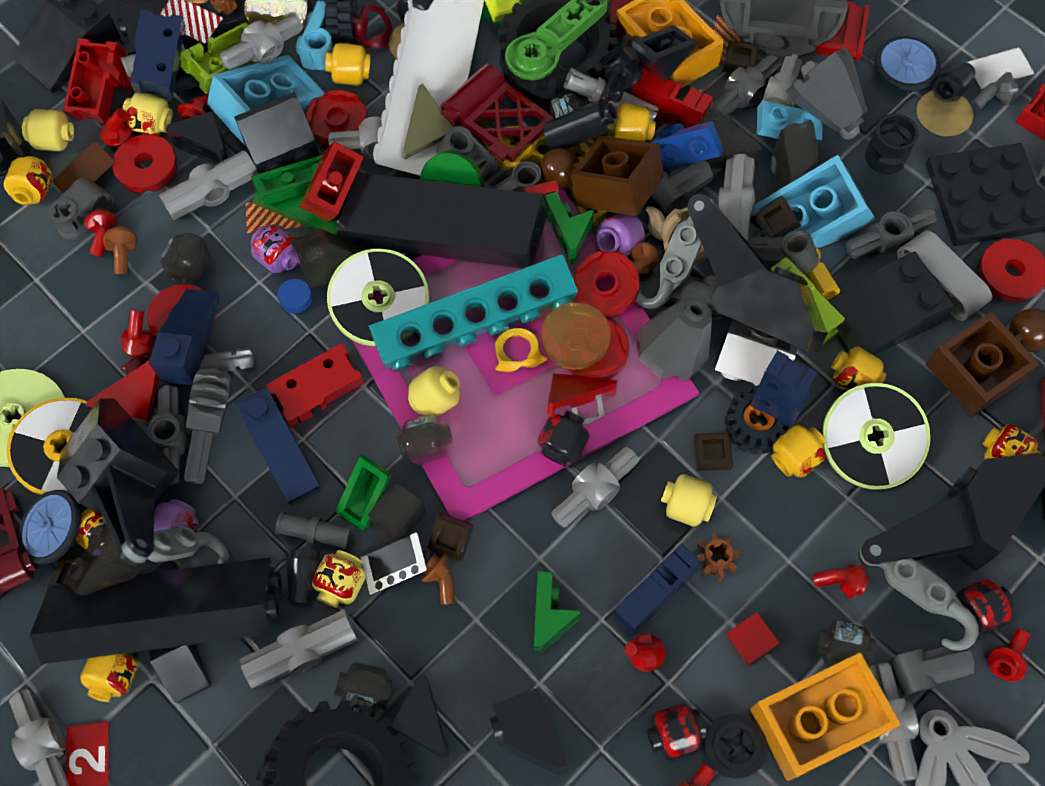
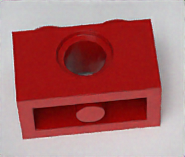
(331, 182)

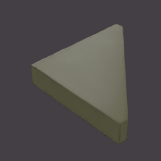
(426, 124)

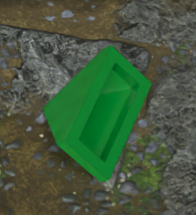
(363, 492)

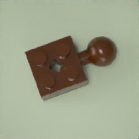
(611, 176)
(989, 358)

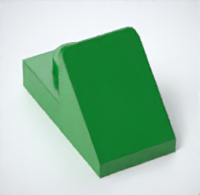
(569, 230)
(550, 623)

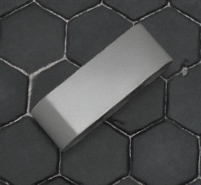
(956, 279)

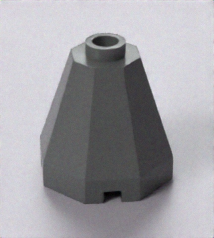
(832, 92)
(677, 340)

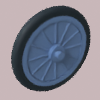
(907, 63)
(50, 526)

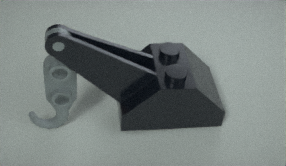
(748, 286)
(122, 476)
(972, 524)

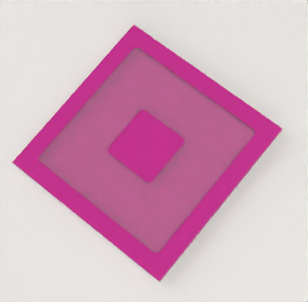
(505, 411)

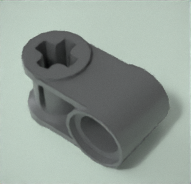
(471, 147)
(76, 205)

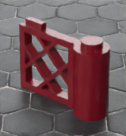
(477, 99)
(15, 565)

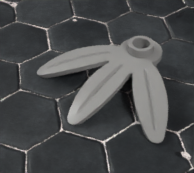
(954, 748)

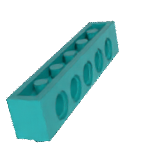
(550, 274)

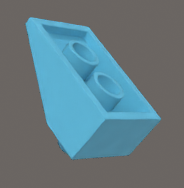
(256, 85)
(825, 203)

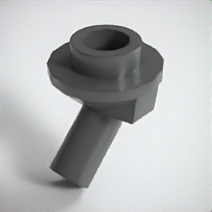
(1004, 89)

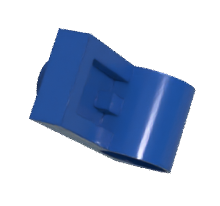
(688, 145)

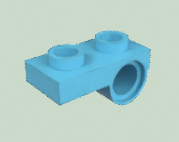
(315, 40)
(774, 117)

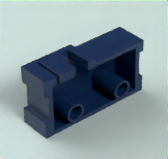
(157, 53)
(784, 389)
(656, 589)

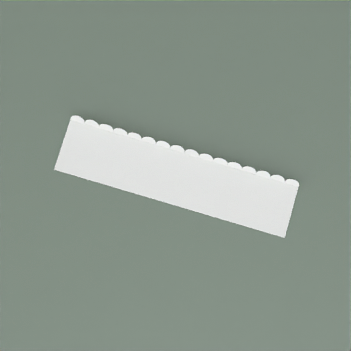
(434, 53)

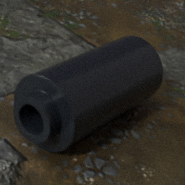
(581, 125)

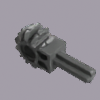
(205, 418)

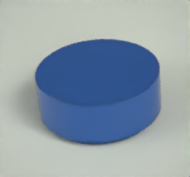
(294, 296)

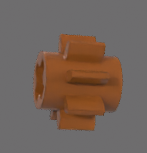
(714, 546)

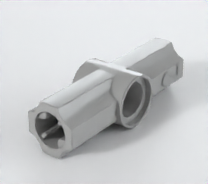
(208, 185)
(738, 194)
(298, 650)

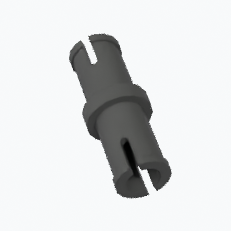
(313, 530)

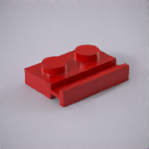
(850, 33)

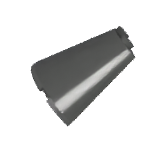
(784, 25)

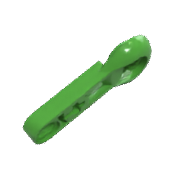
(551, 39)

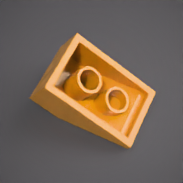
(650, 16)
(824, 716)

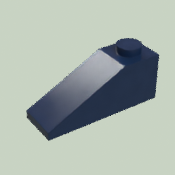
(184, 337)
(277, 445)

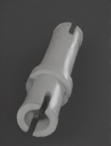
(595, 90)

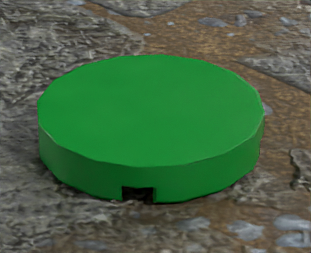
(452, 168)

